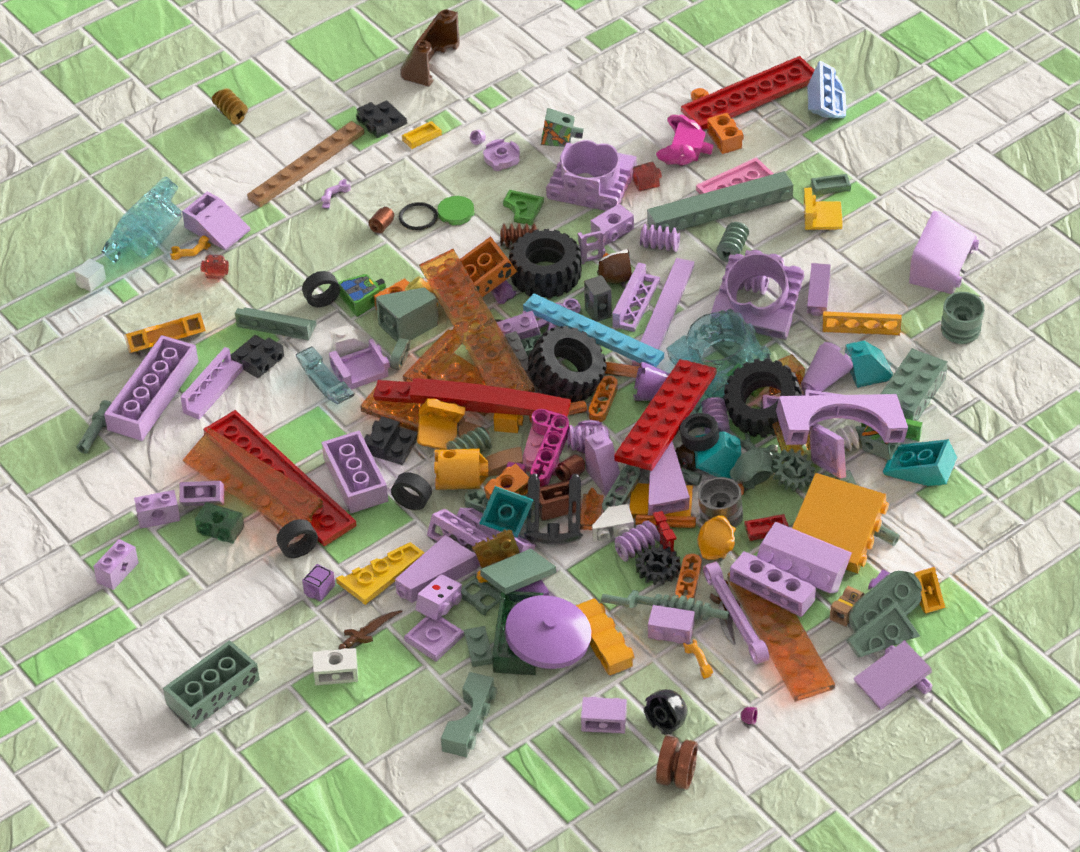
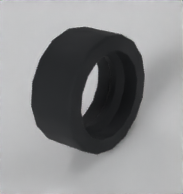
(318, 279)
(695, 421)
(415, 483)
(291, 531)

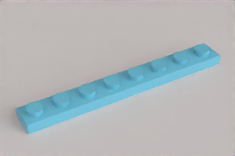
(602, 334)

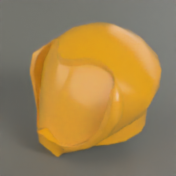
(716, 538)

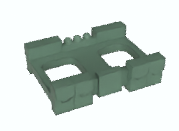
(486, 589)

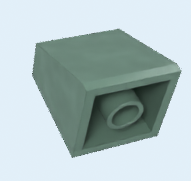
(407, 313)

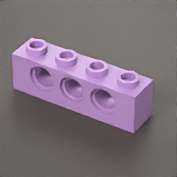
(772, 583)

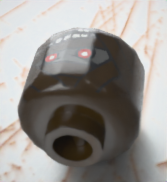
(686, 458)

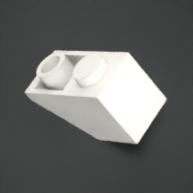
(612, 523)

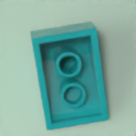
(922, 462)

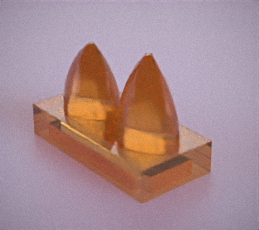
(591, 509)

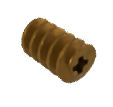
(230, 105)

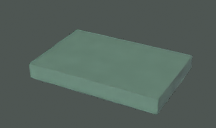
(518, 571)

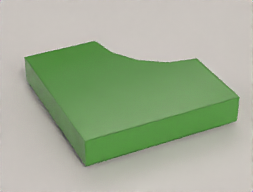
(523, 205)

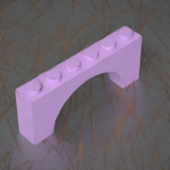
(878, 411)

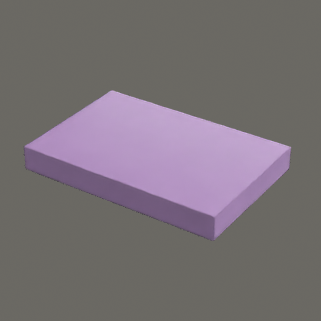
(827, 450)
(892, 675)

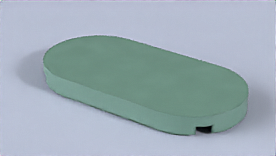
(895, 587)

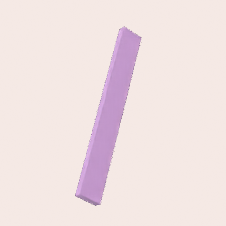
(667, 304)

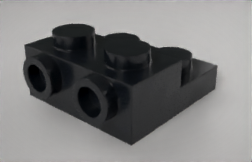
(380, 118)
(258, 355)
(390, 440)

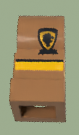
(844, 604)

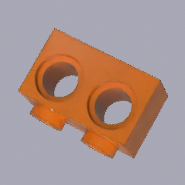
(725, 133)

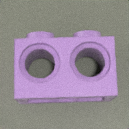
(524, 324)

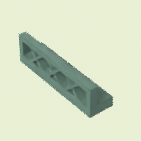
(275, 323)

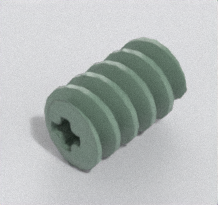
(732, 240)
(472, 440)

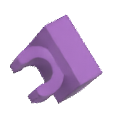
(503, 292)

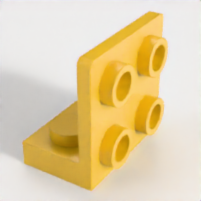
(821, 214)

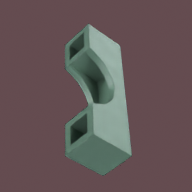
(461, 734)

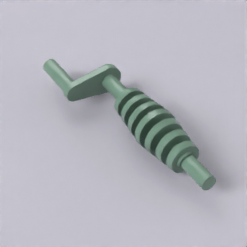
(674, 602)

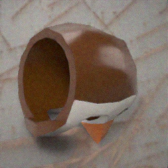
(615, 267)

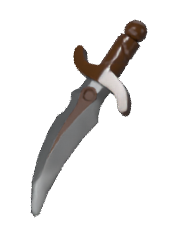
(725, 624)

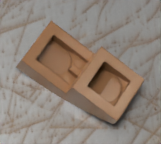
(498, 461)

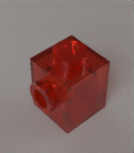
(646, 176)

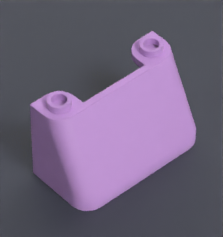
(941, 254)

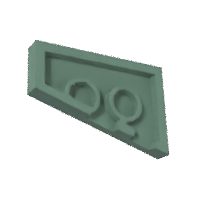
(882, 631)

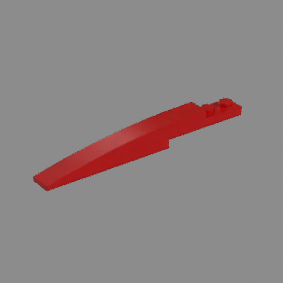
(471, 396)

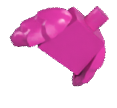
(686, 143)

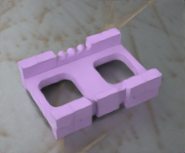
(599, 244)

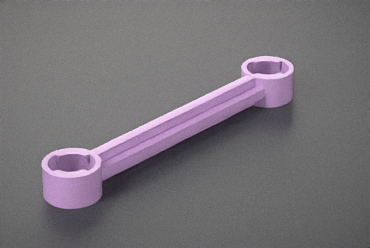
(757, 648)

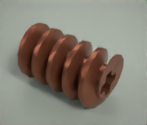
(511, 234)

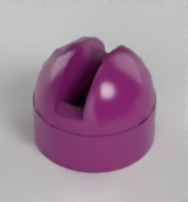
(749, 715)

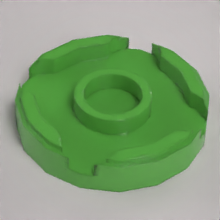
(456, 210)

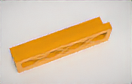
(862, 323)

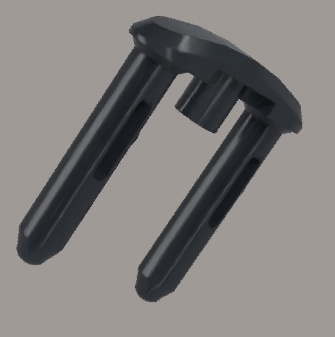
(553, 534)

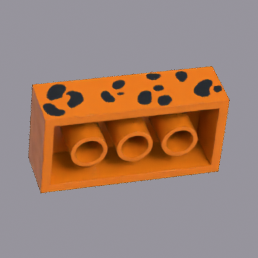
(487, 266)

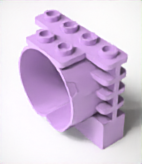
(610, 171)
(769, 320)

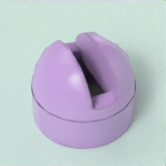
(477, 135)

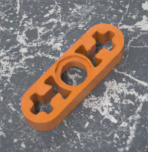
(602, 392)
(686, 572)

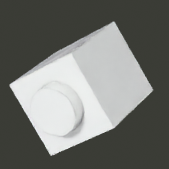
(90, 275)

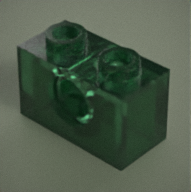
(219, 523)

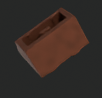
(554, 500)

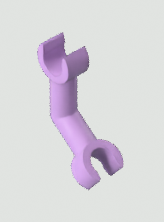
(342, 186)

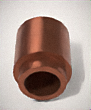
(381, 220)
(571, 465)

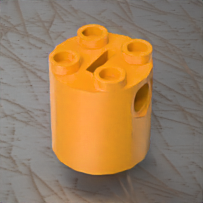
(459, 469)

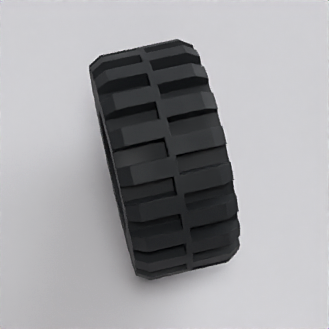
(545, 247)
(577, 349)
(750, 378)

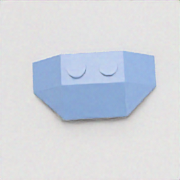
(826, 93)

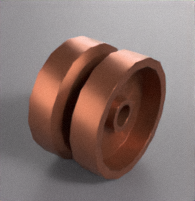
(676, 762)

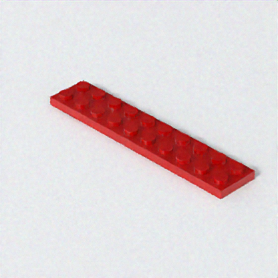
(330, 520)

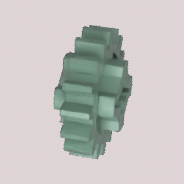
(792, 469)

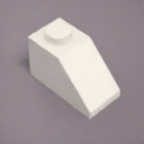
(348, 340)

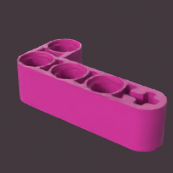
(551, 435)

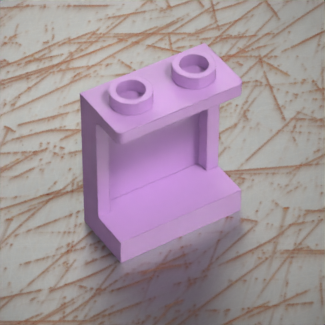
(360, 367)

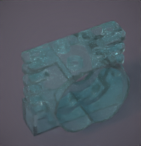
(145, 223)
(713, 329)

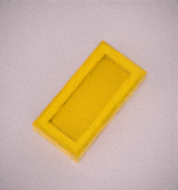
(421, 135)

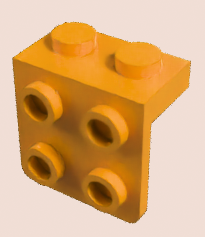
(438, 423)

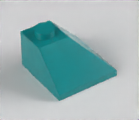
(868, 364)
(721, 457)
(506, 511)

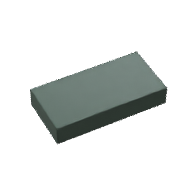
(830, 184)

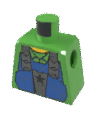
(359, 293)

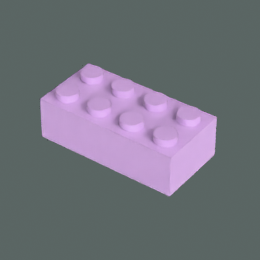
(354, 471)

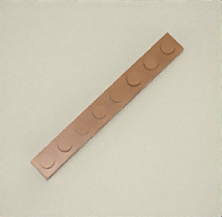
(305, 164)

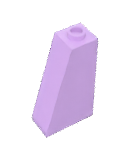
(667, 485)
(443, 558)

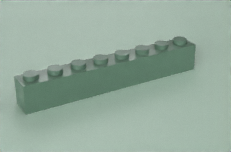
(721, 203)

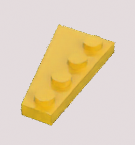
(380, 574)

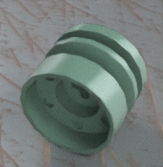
(962, 317)

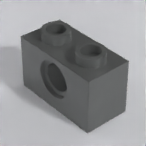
(598, 298)

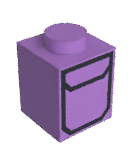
(318, 582)

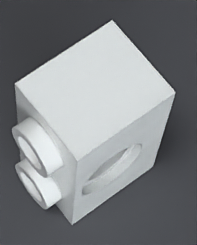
(335, 666)

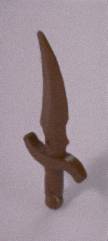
(360, 636)

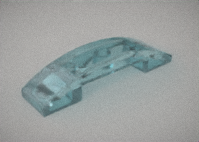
(322, 377)

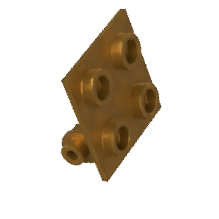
(496, 549)

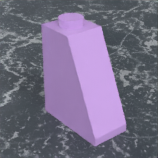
(818, 288)
(600, 461)

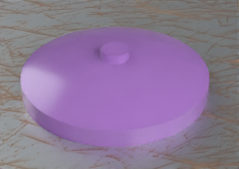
(548, 632)

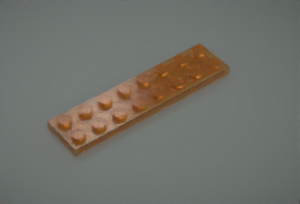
(787, 645)

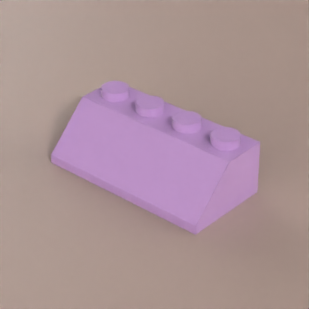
(805, 557)

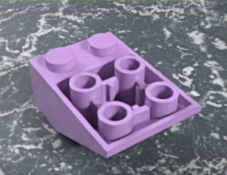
(214, 219)

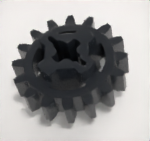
(658, 564)

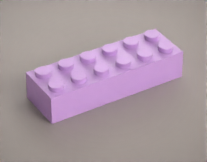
(151, 388)

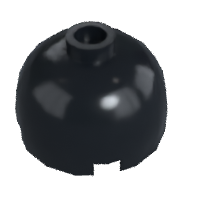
(665, 710)

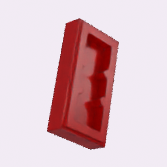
(759, 528)

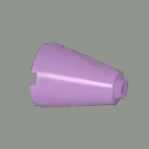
(826, 368)

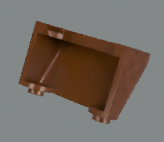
(438, 36)

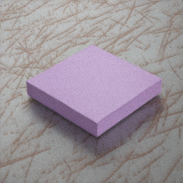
(434, 637)

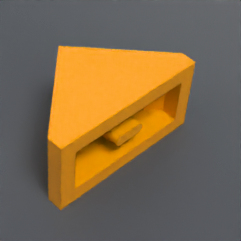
(931, 592)

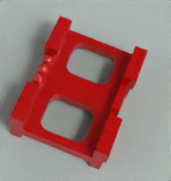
(666, 534)

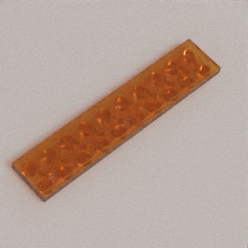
(474, 323)

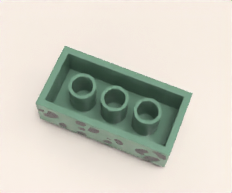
(916, 382)
(211, 684)

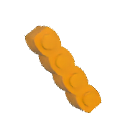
(605, 640)

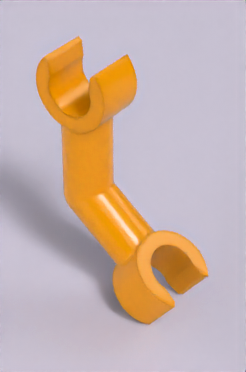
(202, 244)
(705, 668)

